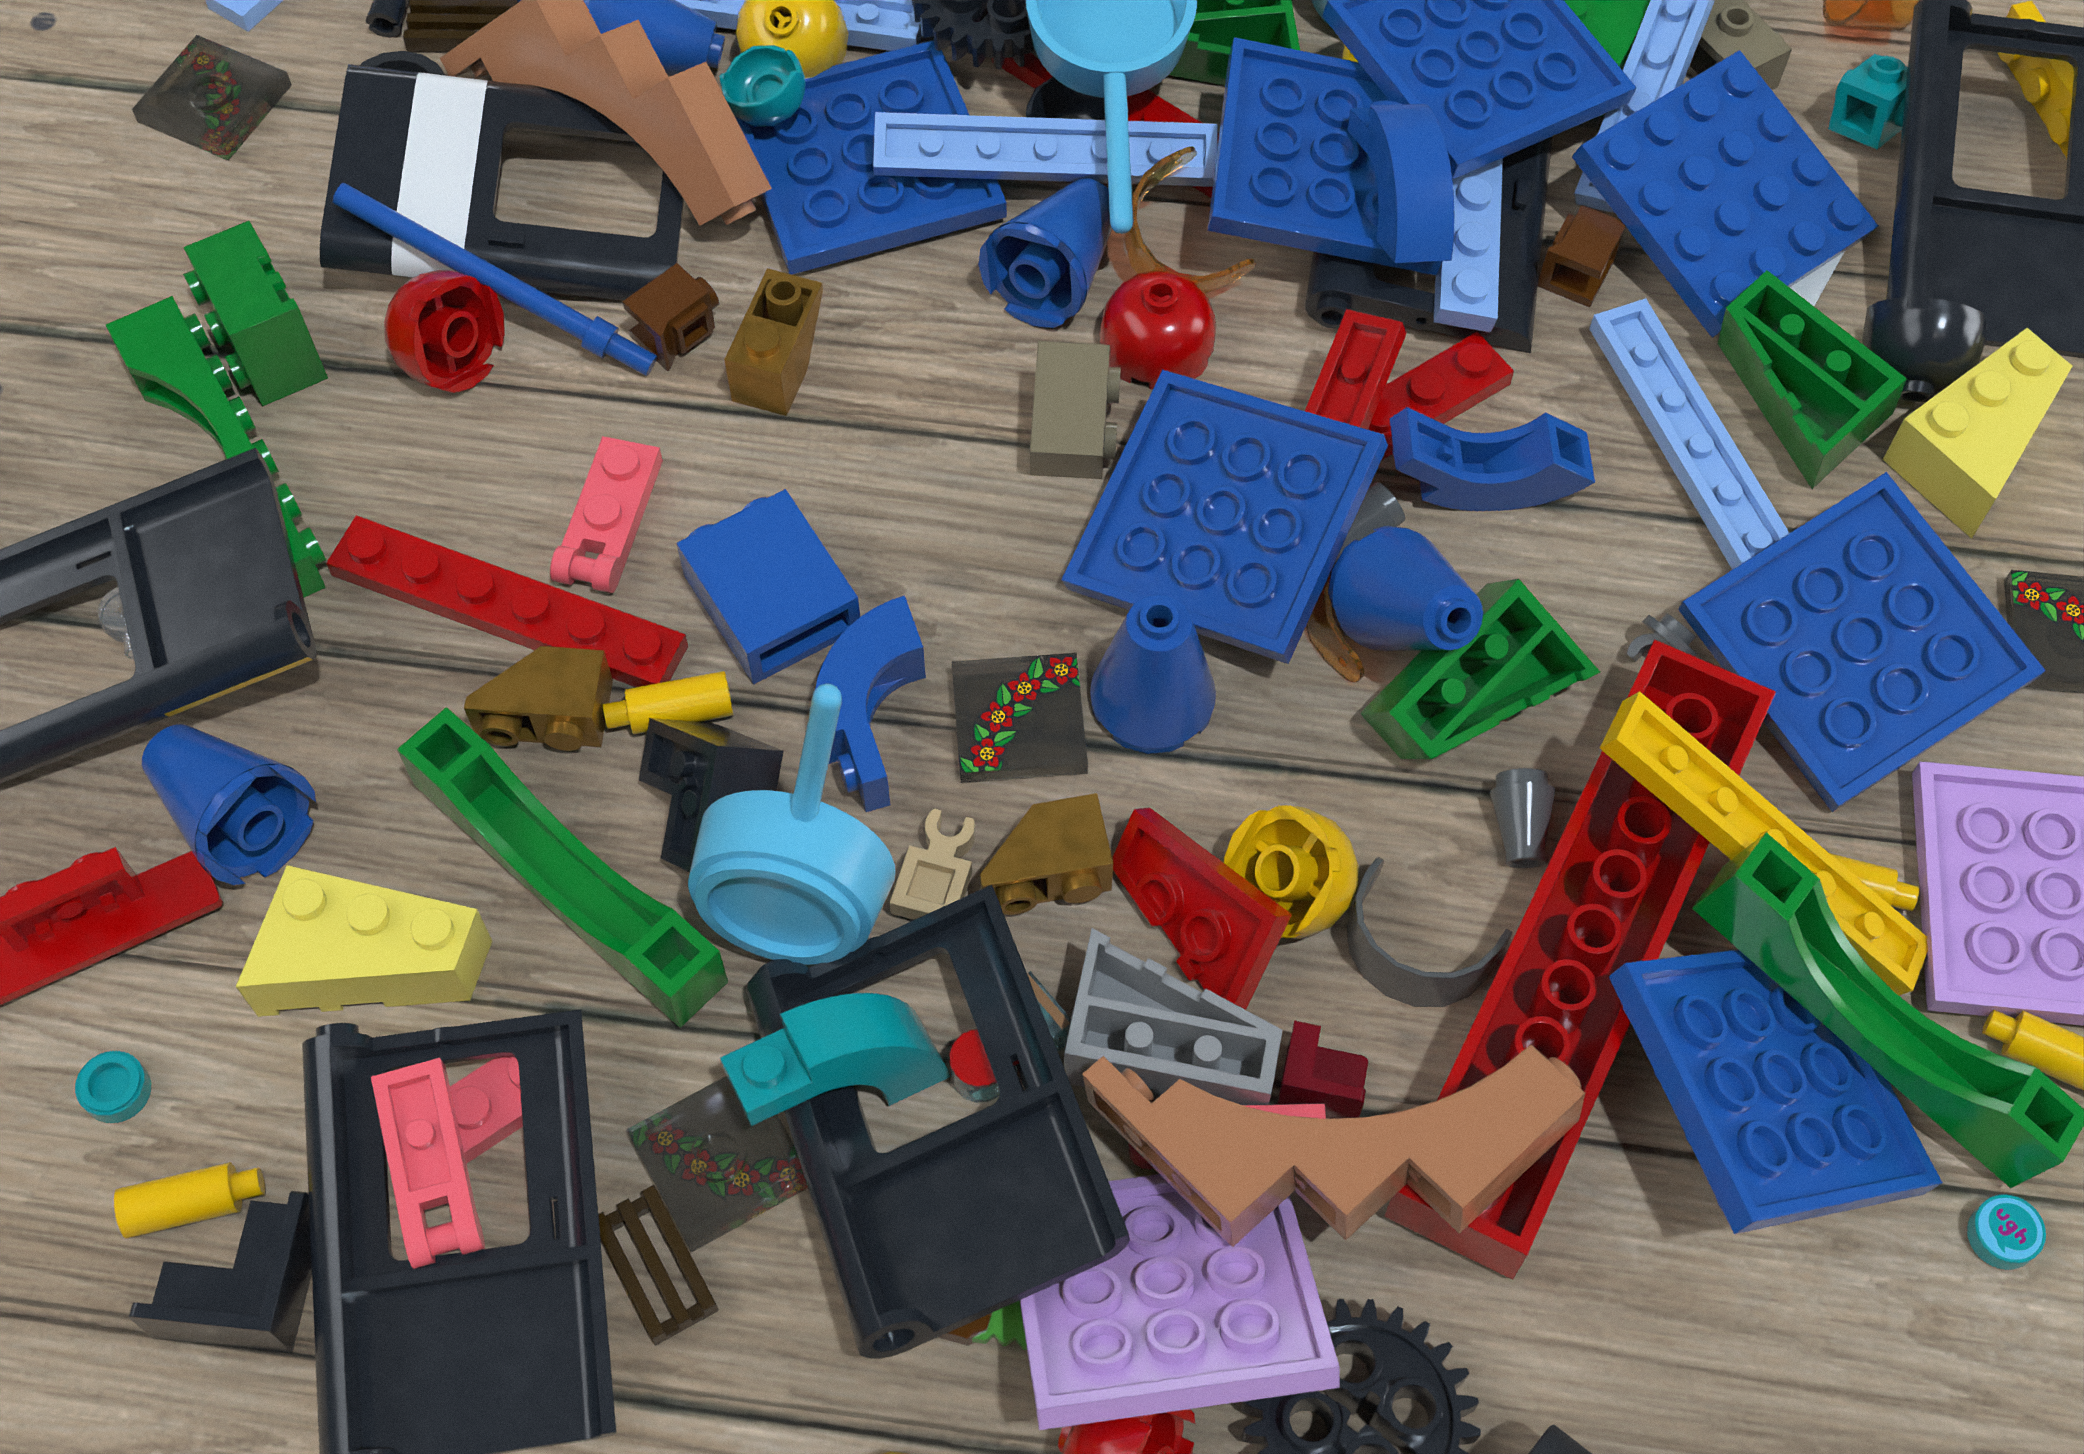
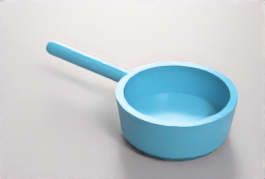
(1112, 53)
(789, 869)

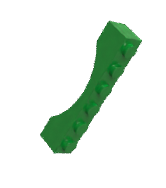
(173, 373)
(620, 922)
(1988, 1103)

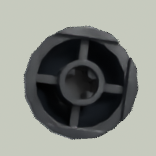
(1925, 344)

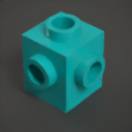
(1871, 101)

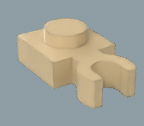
(934, 875)

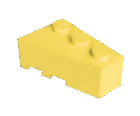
(1976, 429)
(360, 944)

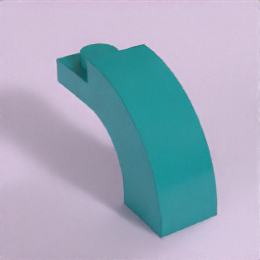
(833, 1046)

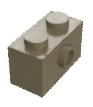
(1738, 27)
(1071, 409)

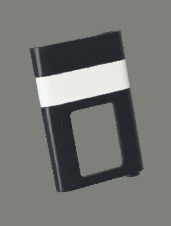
(436, 155)

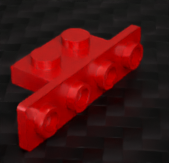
(92, 914)

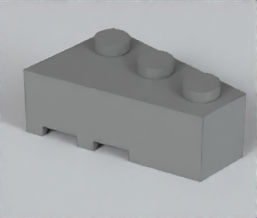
(1166, 1030)

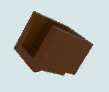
(1582, 255)
(672, 314)

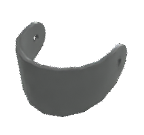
(1405, 982)

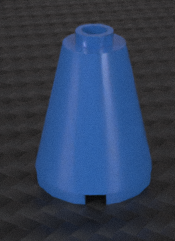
(674, 30)
(1049, 254)
(1402, 594)
(1154, 679)
(229, 802)

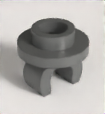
(1667, 631)

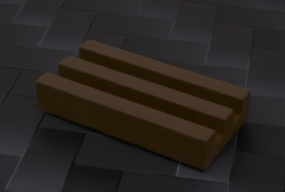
(452, 21)
(629, 1214)

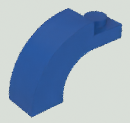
(1410, 179)
(1492, 469)
(867, 666)

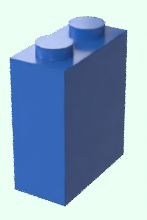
(768, 585)

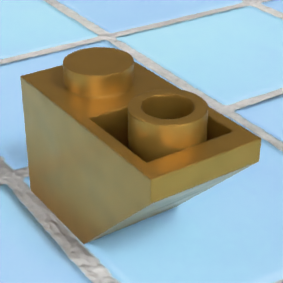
(774, 342)
(546, 699)
(1052, 856)

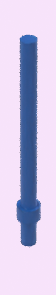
(596, 335)

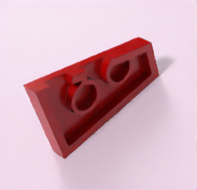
(1204, 907)

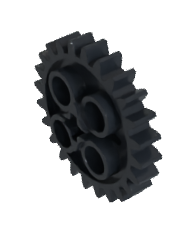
(977, 27)
(1397, 1369)

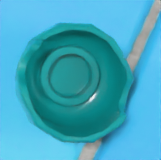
(764, 85)

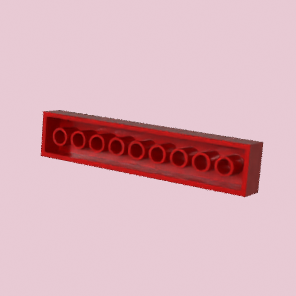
(1598, 906)

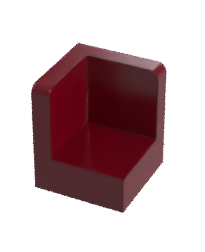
(1322, 1075)

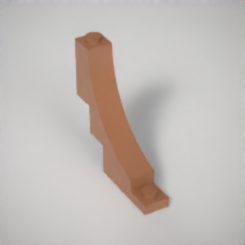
(674, 118)
(1246, 1161)

